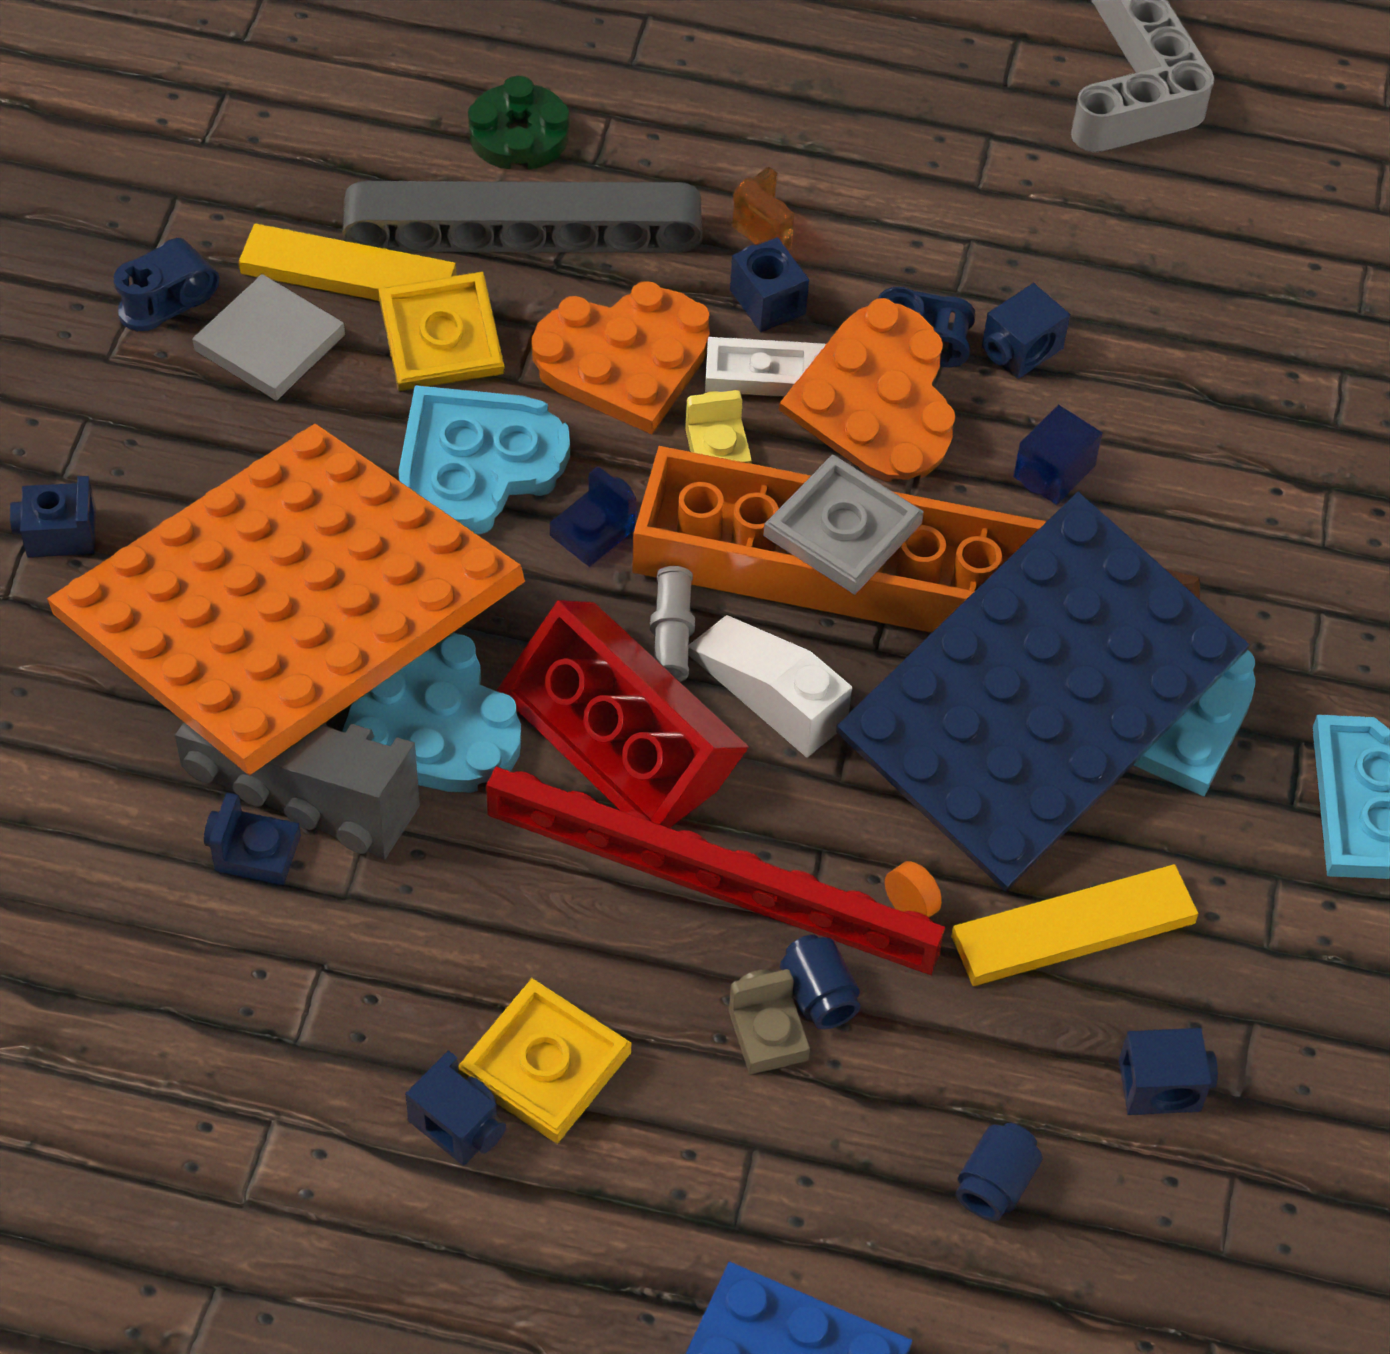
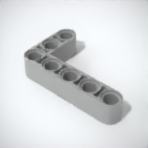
(1162, 96)

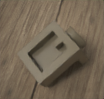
(767, 1021)

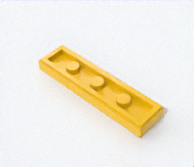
(334, 263)
(1074, 925)

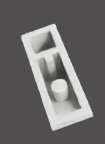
(776, 681)

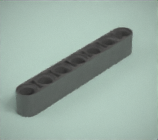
(523, 216)

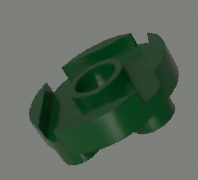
(518, 103)

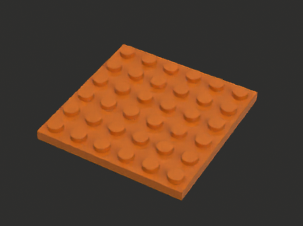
(284, 595)

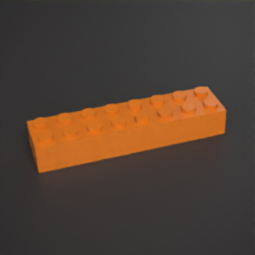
(712, 520)

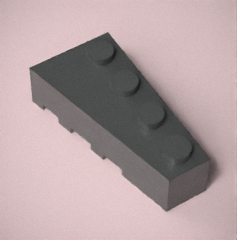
(324, 782)

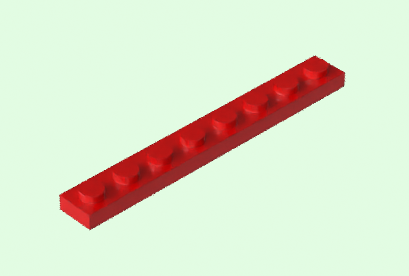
(710, 869)

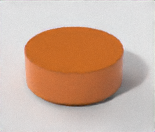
(913, 889)

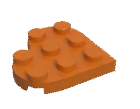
(626, 356)
(875, 393)

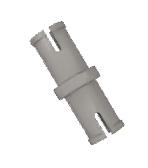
(672, 620)

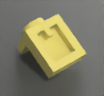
(716, 425)

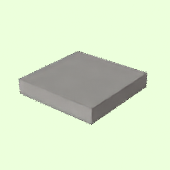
(269, 337)
(843, 524)

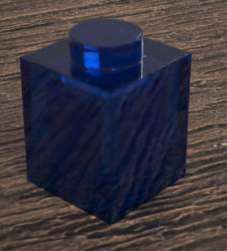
(1057, 454)

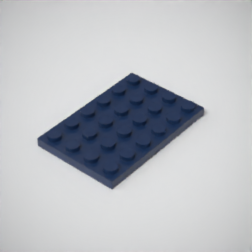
(1041, 690)

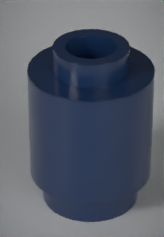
(821, 981)
(998, 1171)

